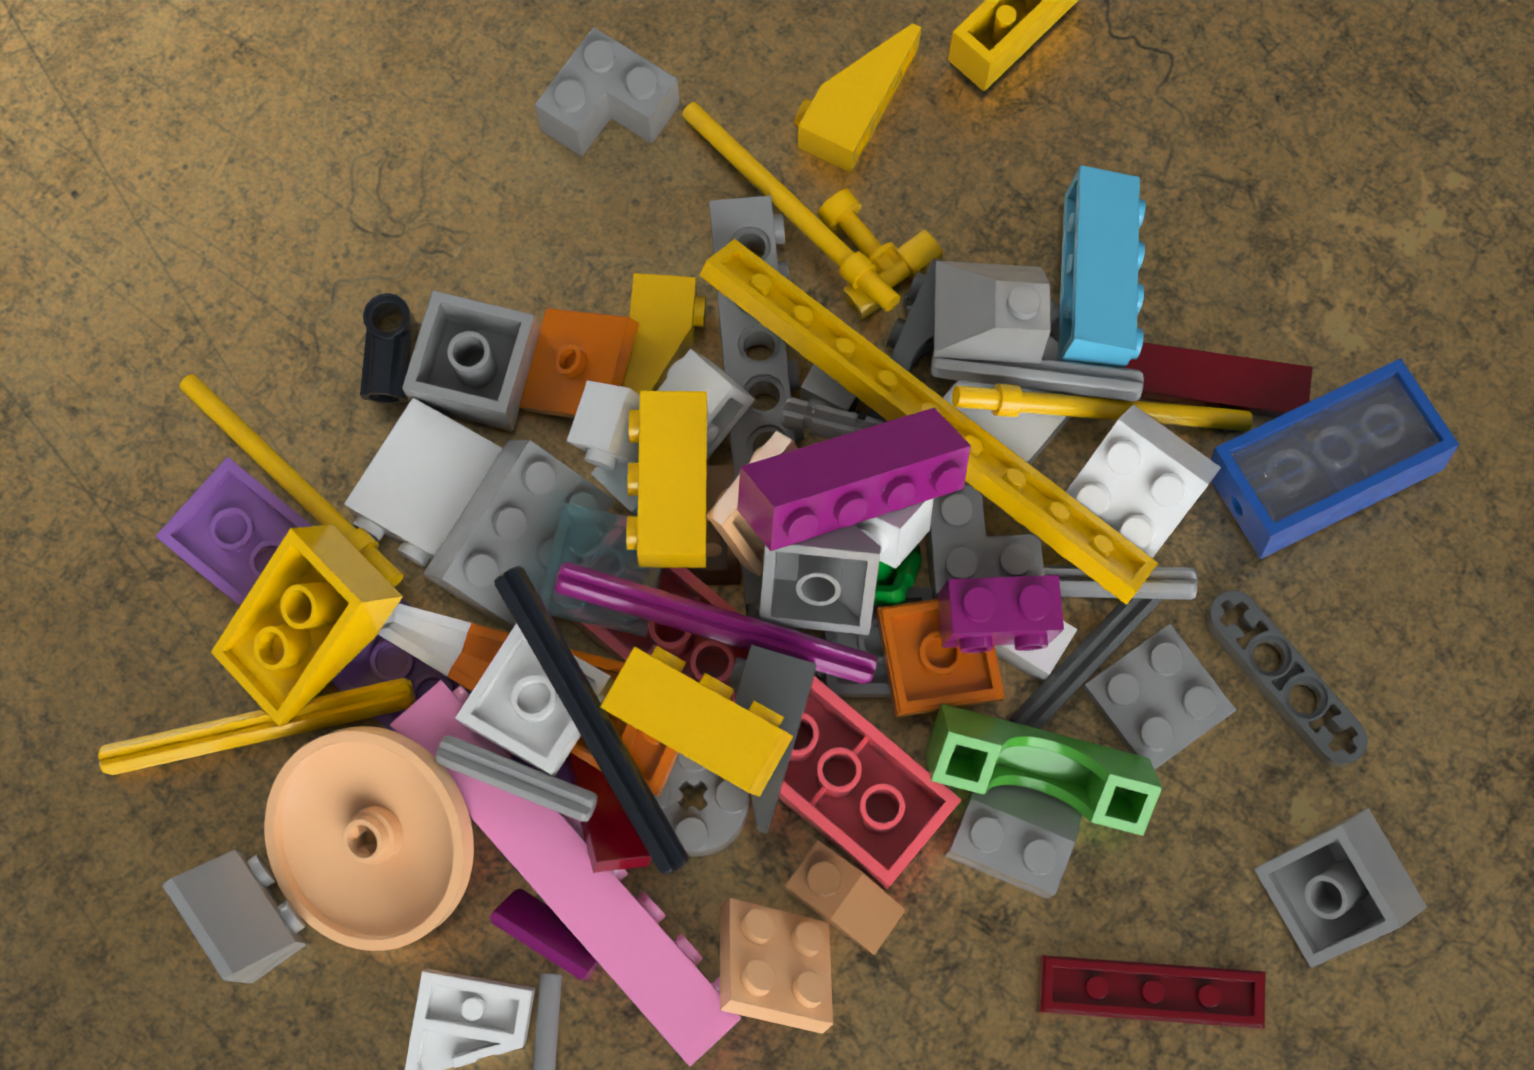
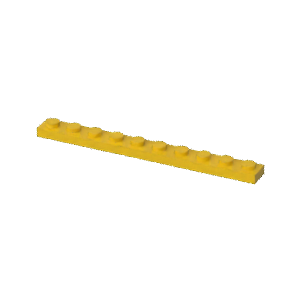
(897, 393)

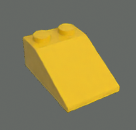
(304, 620)

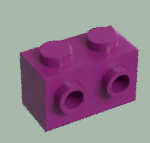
(1000, 612)

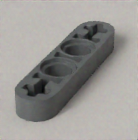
(1277, 684)

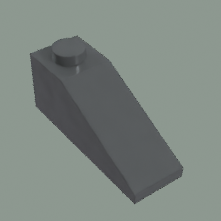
(784, 687)

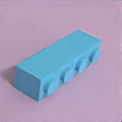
(1101, 269)

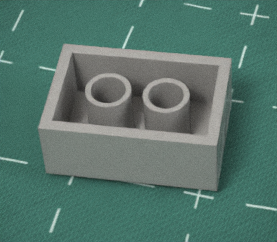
(509, 526)

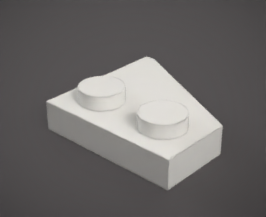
(466, 1020)

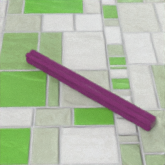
(712, 621)

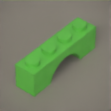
(988, 752)

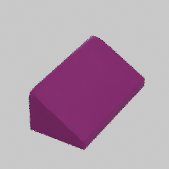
(544, 932)

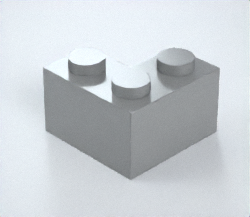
(604, 84)
(960, 547)

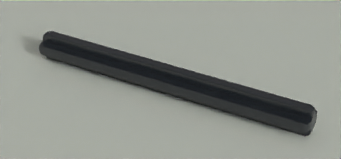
(591, 720)

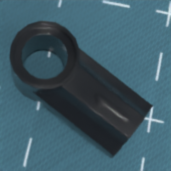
(386, 353)

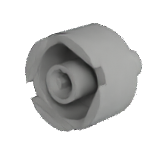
(715, 825)

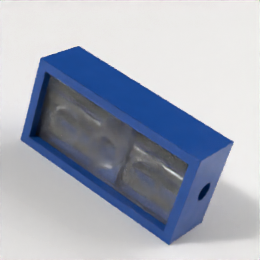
(1331, 458)

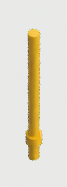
(853, 266)
(1010, 400)
(285, 475)

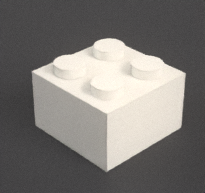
(1142, 480)

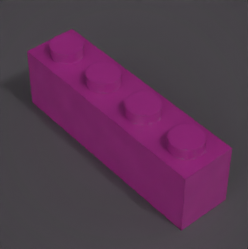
(852, 478)

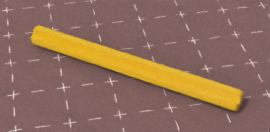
(254, 727)

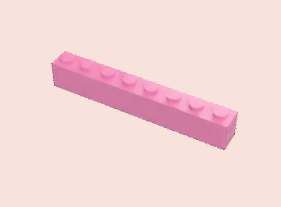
(594, 906)

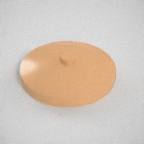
(369, 838)

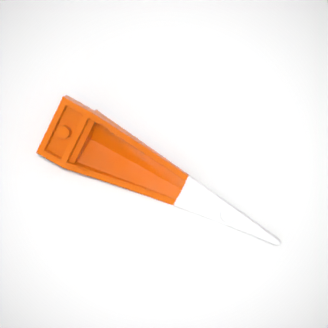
(467, 649)

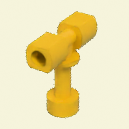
(891, 262)

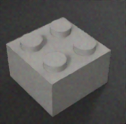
(472, 360)

